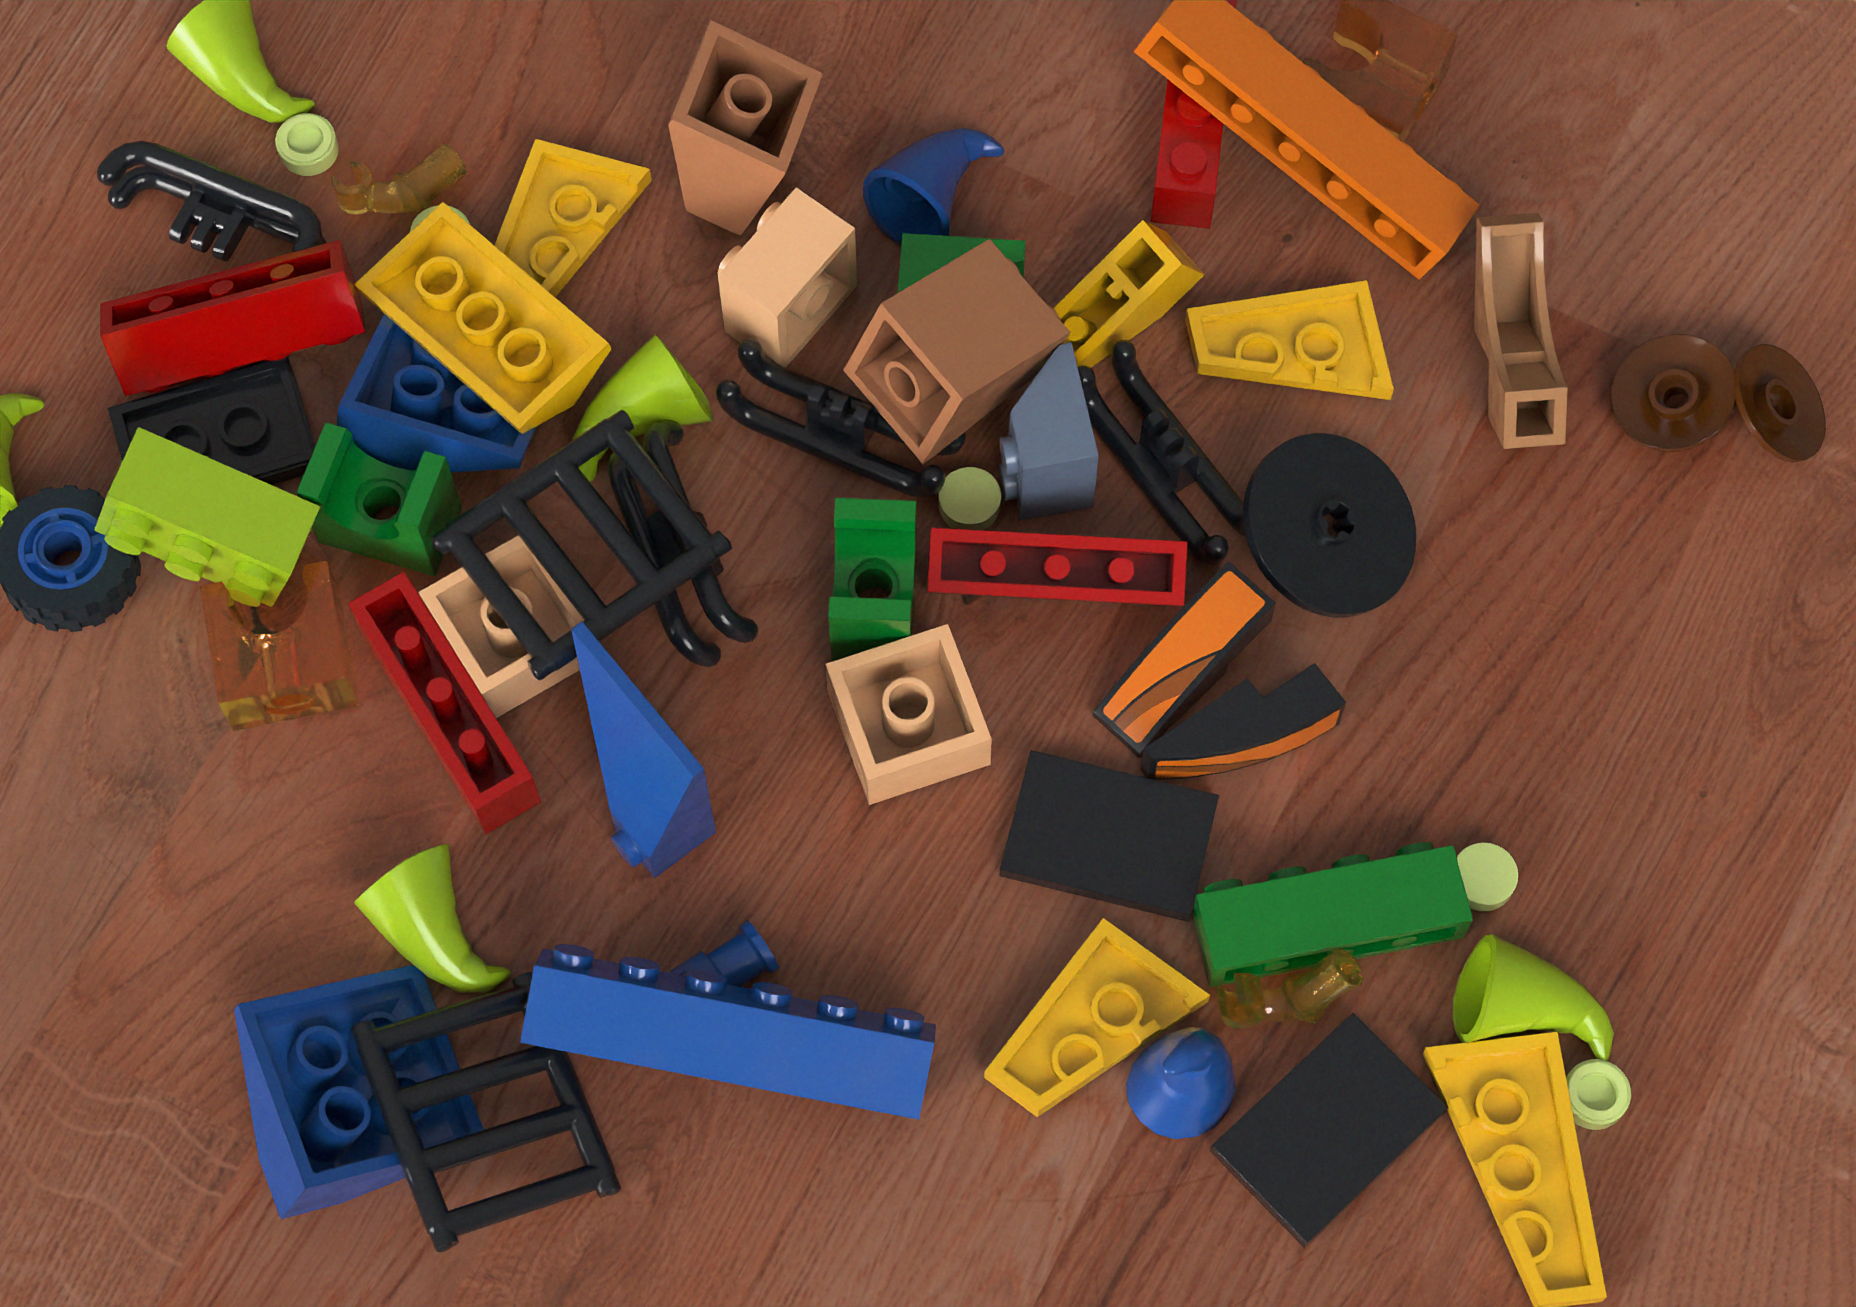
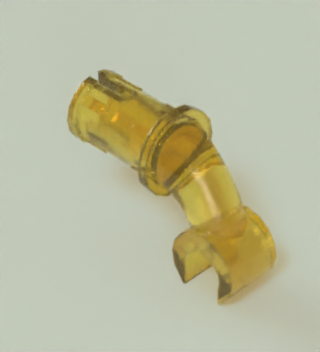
(407, 191)
(1299, 998)

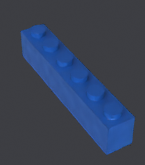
(729, 1031)

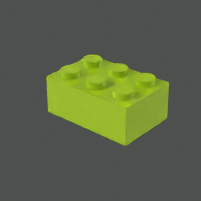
(205, 519)

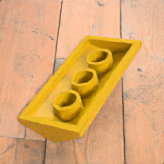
(485, 320)

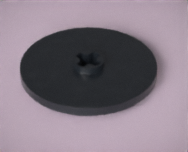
(1290, 536)

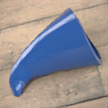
(919, 183)
(1182, 1083)

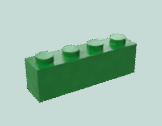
(1352, 907)

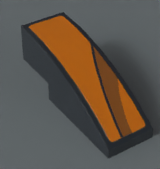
(1185, 659)
(1246, 728)

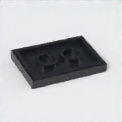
(237, 418)
(1109, 835)
(1328, 1129)

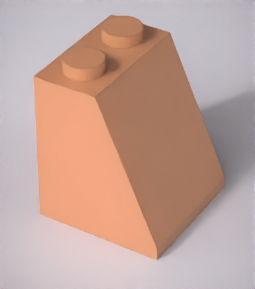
(737, 125)
(954, 348)

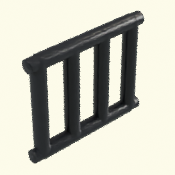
(563, 468)
(422, 1164)

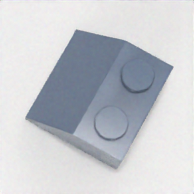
(1050, 443)

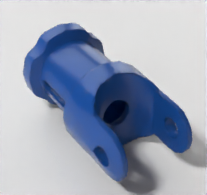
(737, 959)

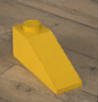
(1126, 292)

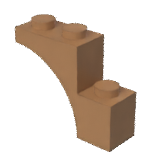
(1515, 332)

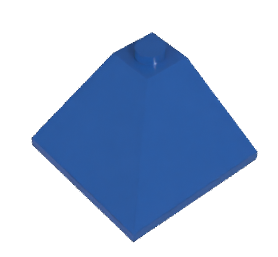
(413, 404)
(648, 773)
(311, 1096)

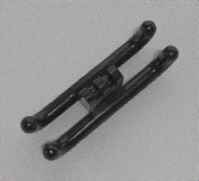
(213, 199)
(836, 425)
(1164, 458)
(664, 544)

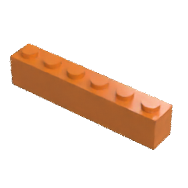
(1309, 130)

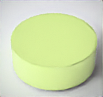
(307, 144)
(970, 499)
(1487, 875)
(1598, 1094)

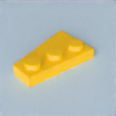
(565, 210)
(1295, 339)
(1091, 1018)

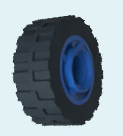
(68, 594)

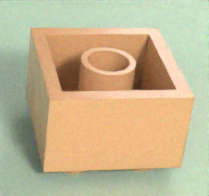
(788, 276)
(483, 639)
(908, 714)

